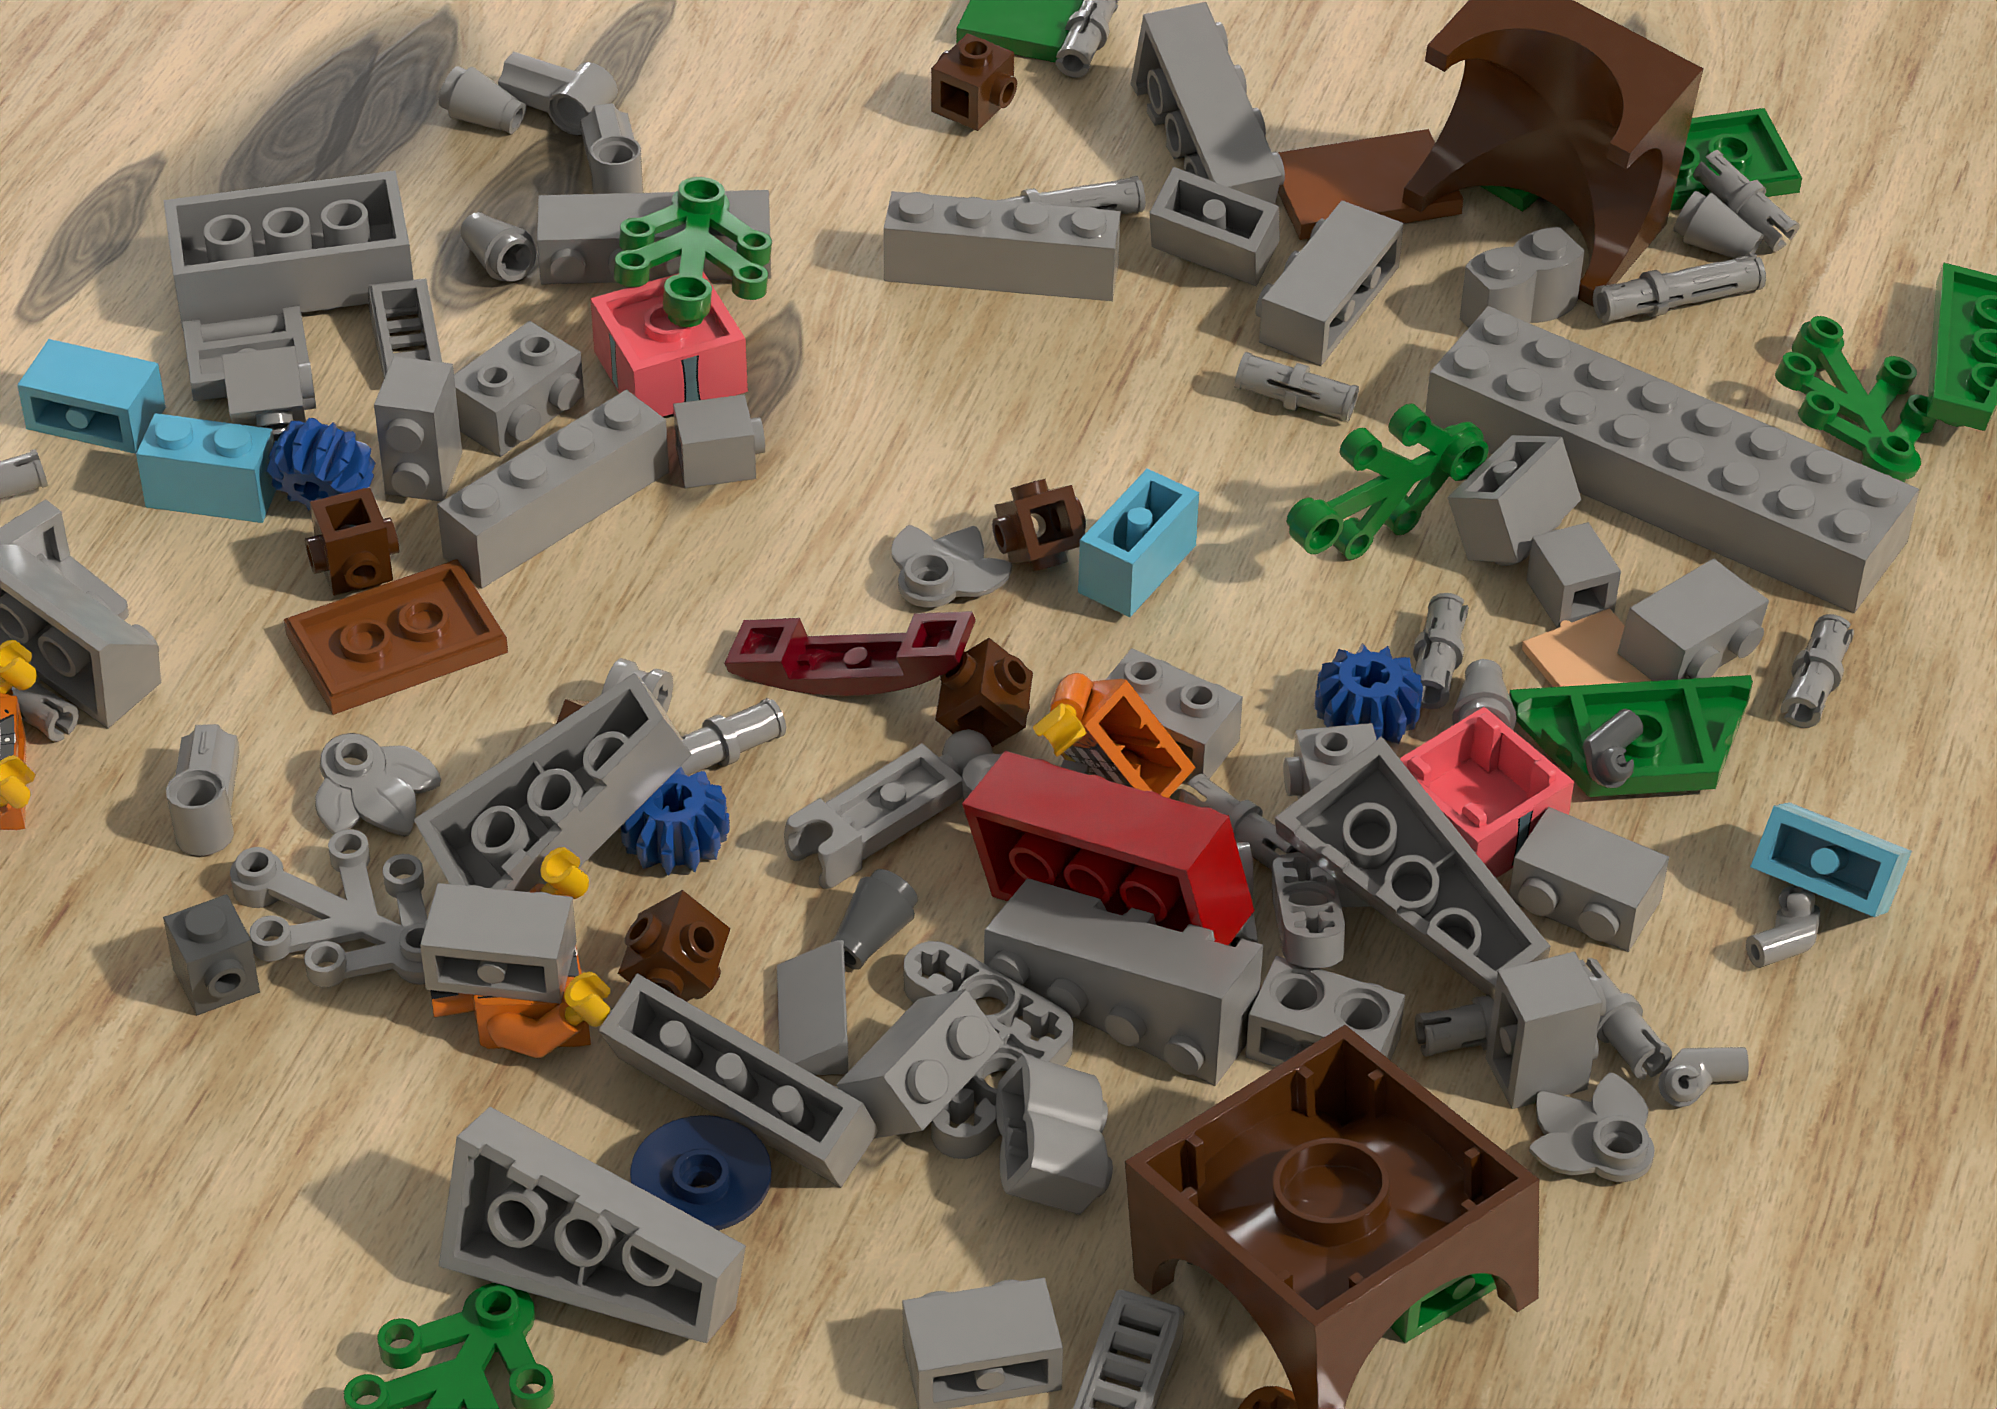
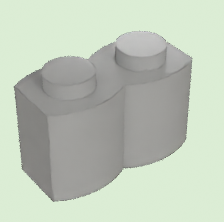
(1530, 281)
(1052, 1135)

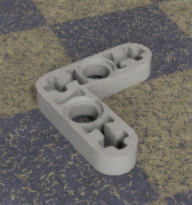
(1310, 911)
(1039, 1019)

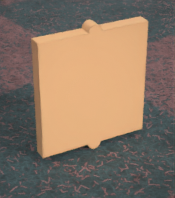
(1583, 652)

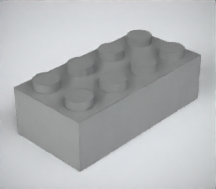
(287, 247)

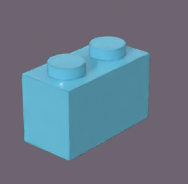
(91, 395)
(206, 467)
(1138, 542)
(1831, 859)

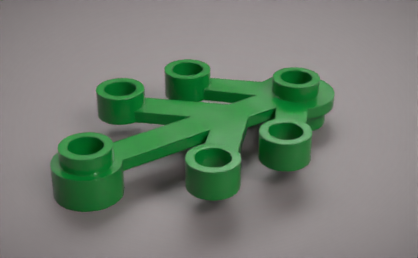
(688, 295)
(1820, 347)
(1452, 453)
(462, 1378)

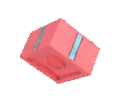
(664, 360)
(1489, 785)

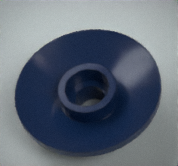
(705, 1153)

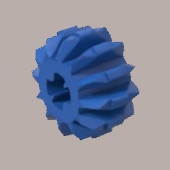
(319, 462)
(1369, 690)
(678, 823)

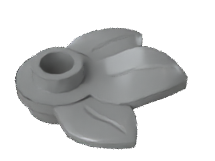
(945, 567)
(376, 790)
(1587, 1135)

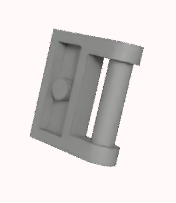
(210, 341)

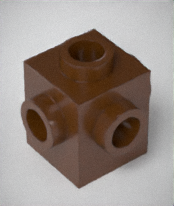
(972, 82)
(1059, 522)
(351, 541)
(986, 693)
(676, 947)

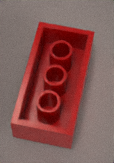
(1108, 845)

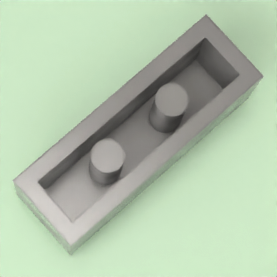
(1329, 282)

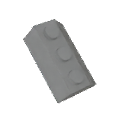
(75, 638)

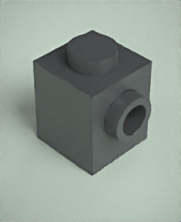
(211, 954)

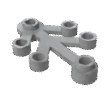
(261, 881)

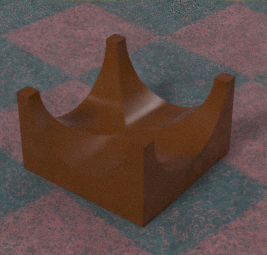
(1566, 113)
(1332, 1207)

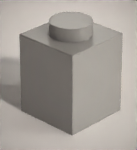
(717, 440)
(1572, 573)

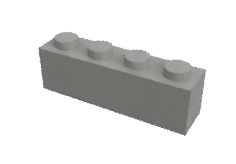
(583, 230)
(1001, 246)
(553, 488)
(739, 1080)

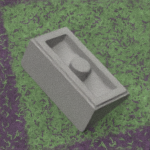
(814, 1010)

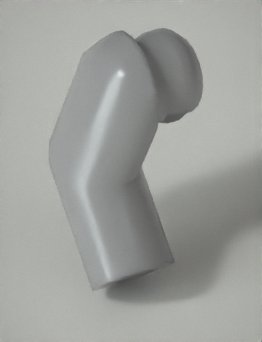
(1793, 932)
(1697, 1068)

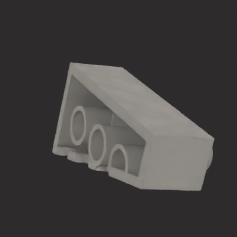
(1204, 101)
(556, 792)
(1408, 862)

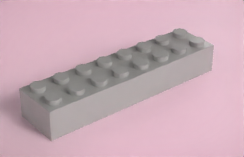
(1679, 458)

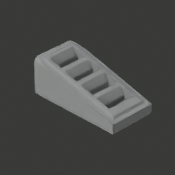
(403, 299)
(1138, 1328)

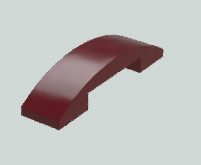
(849, 665)

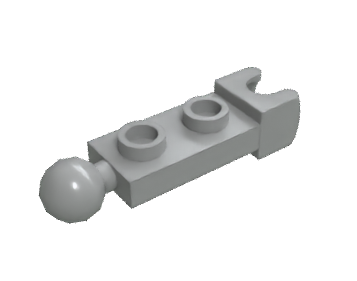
(881, 807)

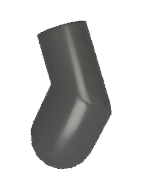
(1606, 749)

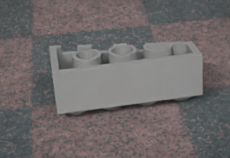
(1129, 977)
(581, 1235)

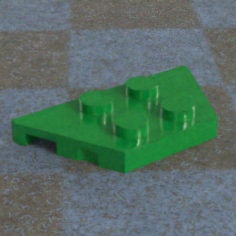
(1683, 738)

